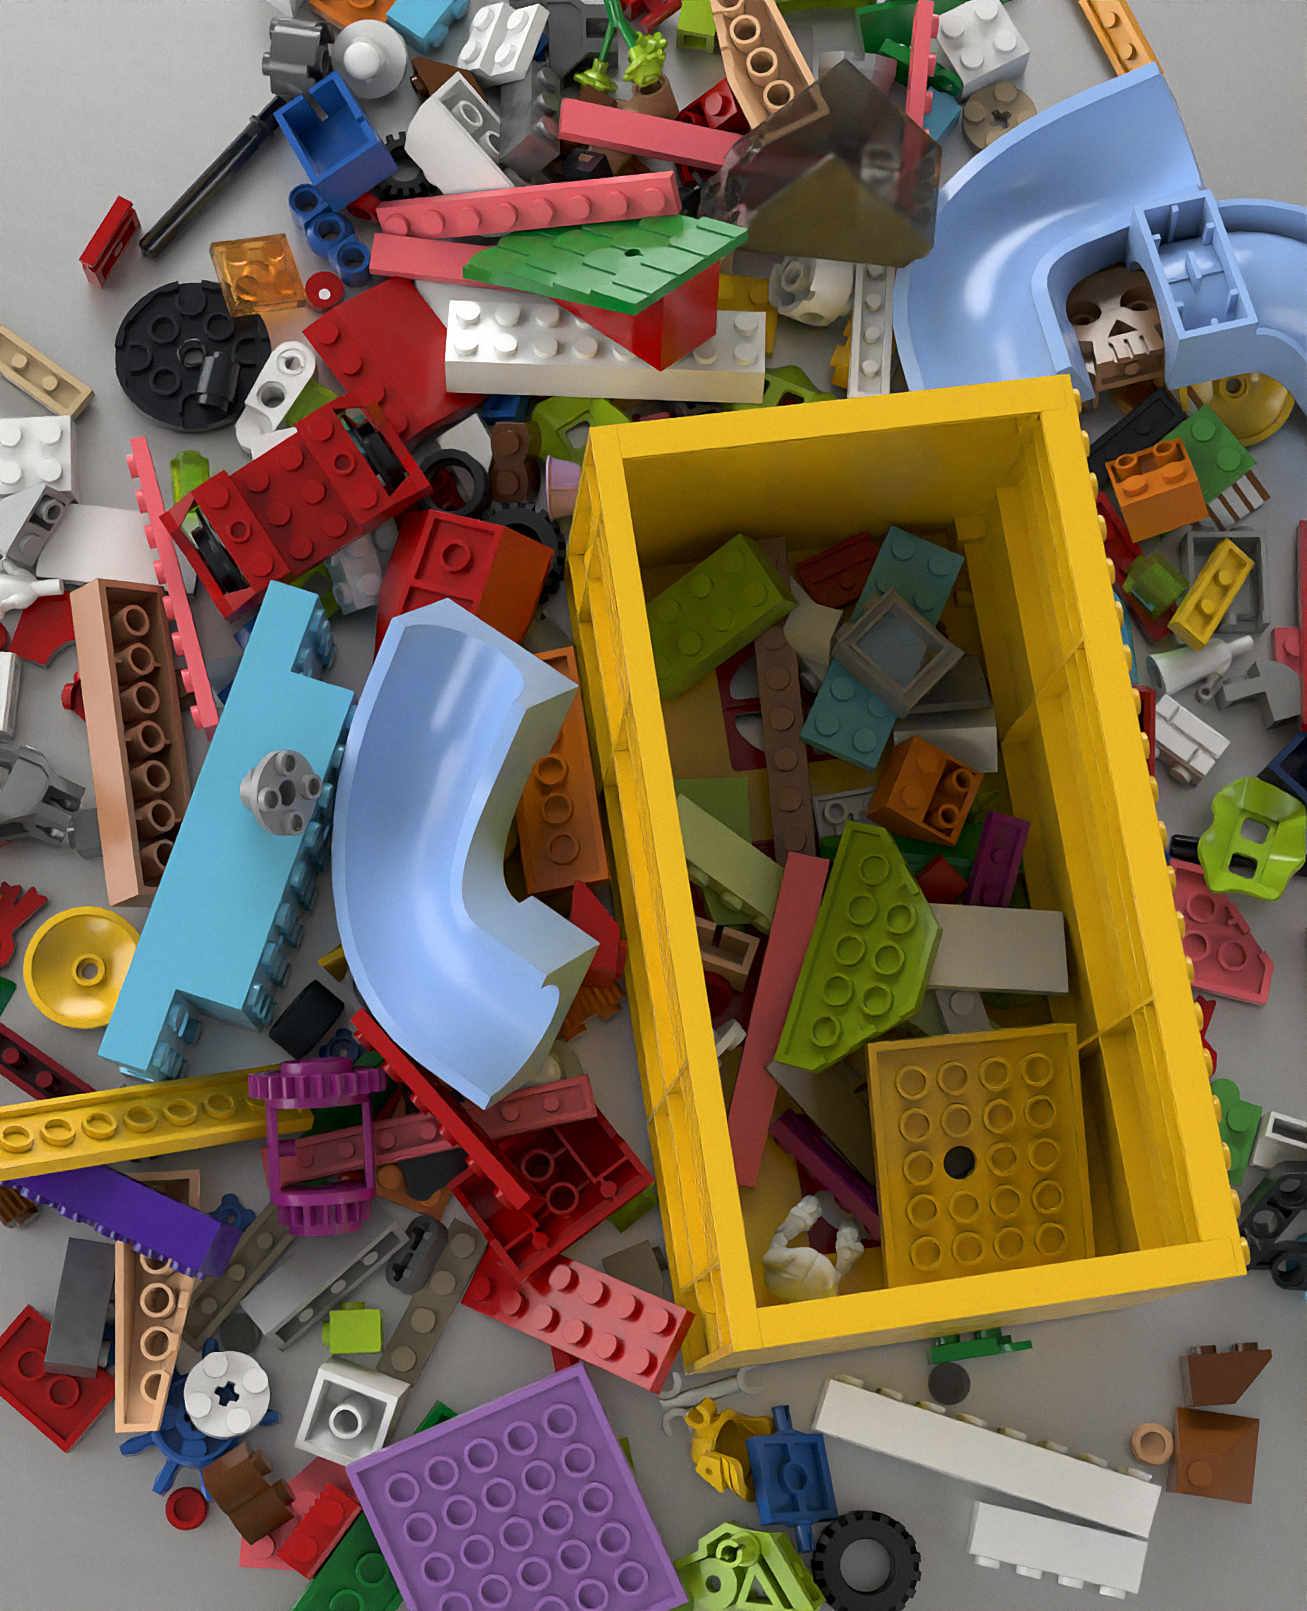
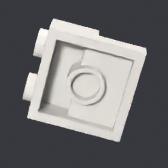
(502, 43)
(361, 568)

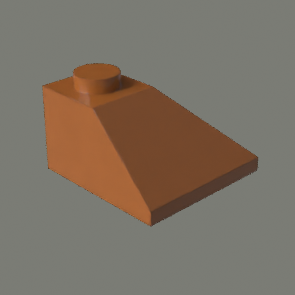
(1213, 1455)

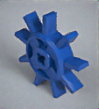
(180, 1439)

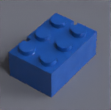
(343, 151)

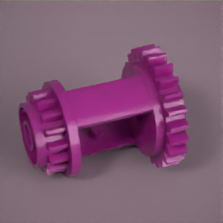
(319, 1083)

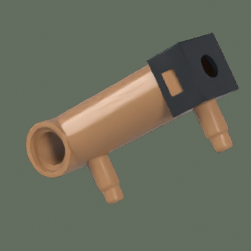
(604, 163)

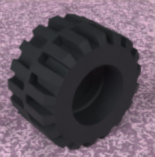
(539, 528)
(887, 1532)

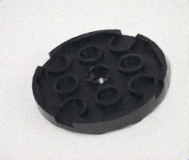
(159, 333)

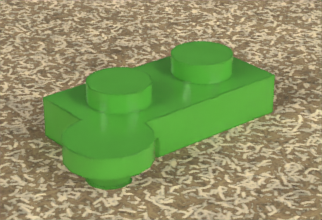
(1237, 1126)

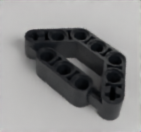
(1262, 1236)

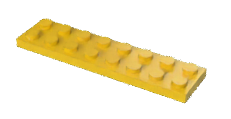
(136, 1123)

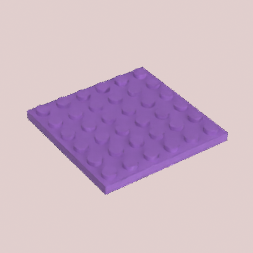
(518, 1509)

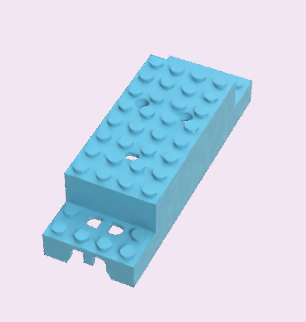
(229, 887)

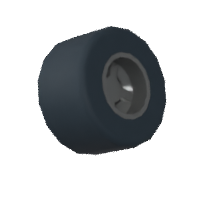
(306, 1019)

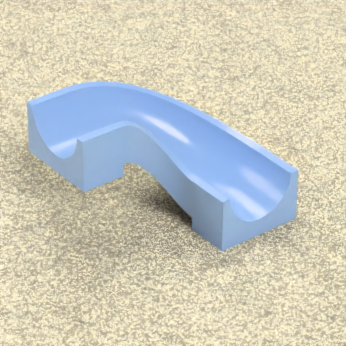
(1030, 226)
(1226, 286)
(420, 849)

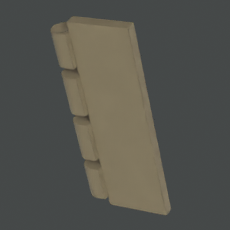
(833, 1109)

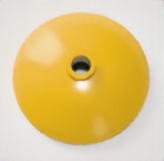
(1251, 410)
(63, 952)

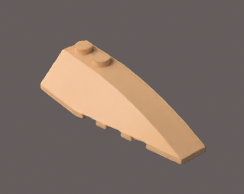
(759, 56)
(149, 1317)

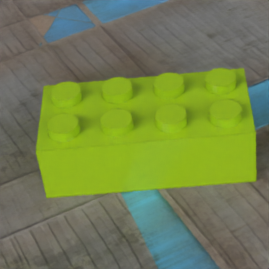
(714, 613)

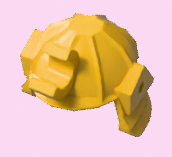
(721, 1446)

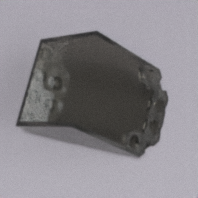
(832, 177)

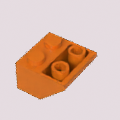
(1157, 489)
(924, 793)

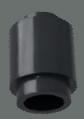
(217, 382)

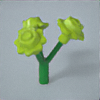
(645, 55)

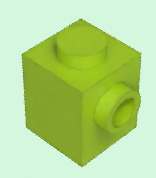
(354, 1330)

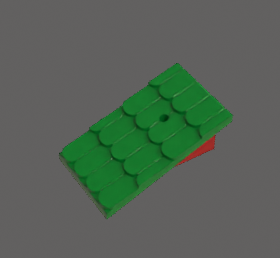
(633, 279)

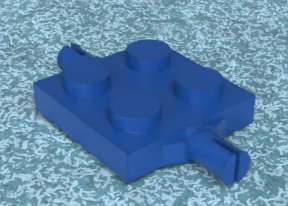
(792, 1479)

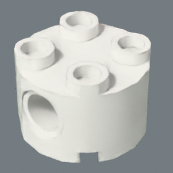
(811, 289)

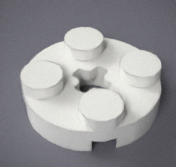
(236, 1417)

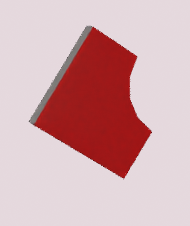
(44, 630)

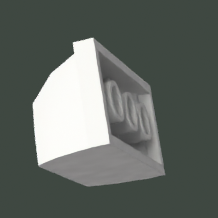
(459, 144)

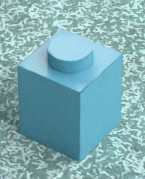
(943, 116)

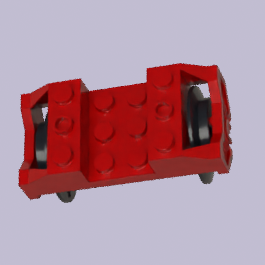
(296, 504)

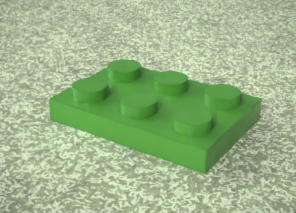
(1214, 454)

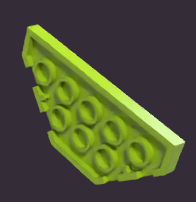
(864, 954)

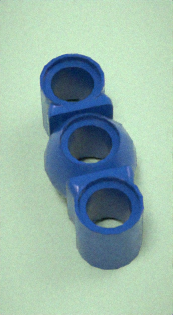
(324, 220)

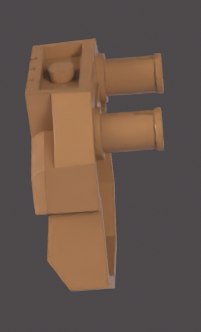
(1117, 329)

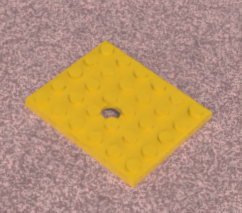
(1019, 1112)

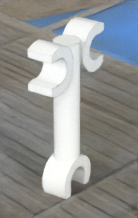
(674, 1403)

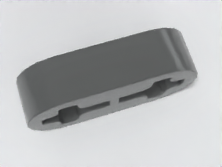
(417, 1254)

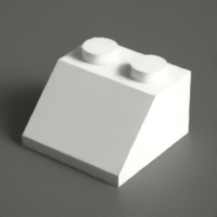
(350, 1411)

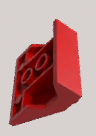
(396, 350)
(581, 1173)

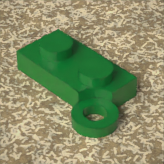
(941, 79)
(988, 1343)

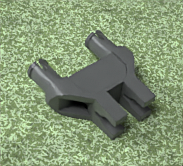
(568, 30)
(34, 797)

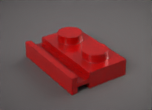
(110, 242)
(838, 573)

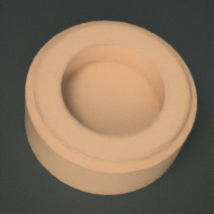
(1151, 1444)

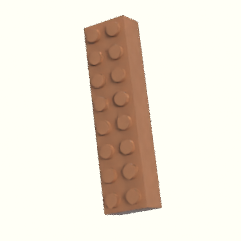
(131, 732)

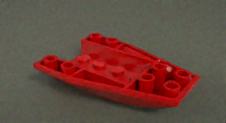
(471, 563)

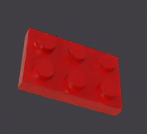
(53, 1402)

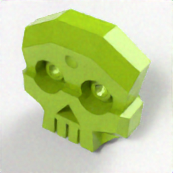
(746, 1564)

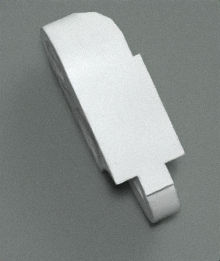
(273, 382)

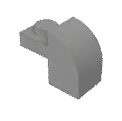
(1271, 686)

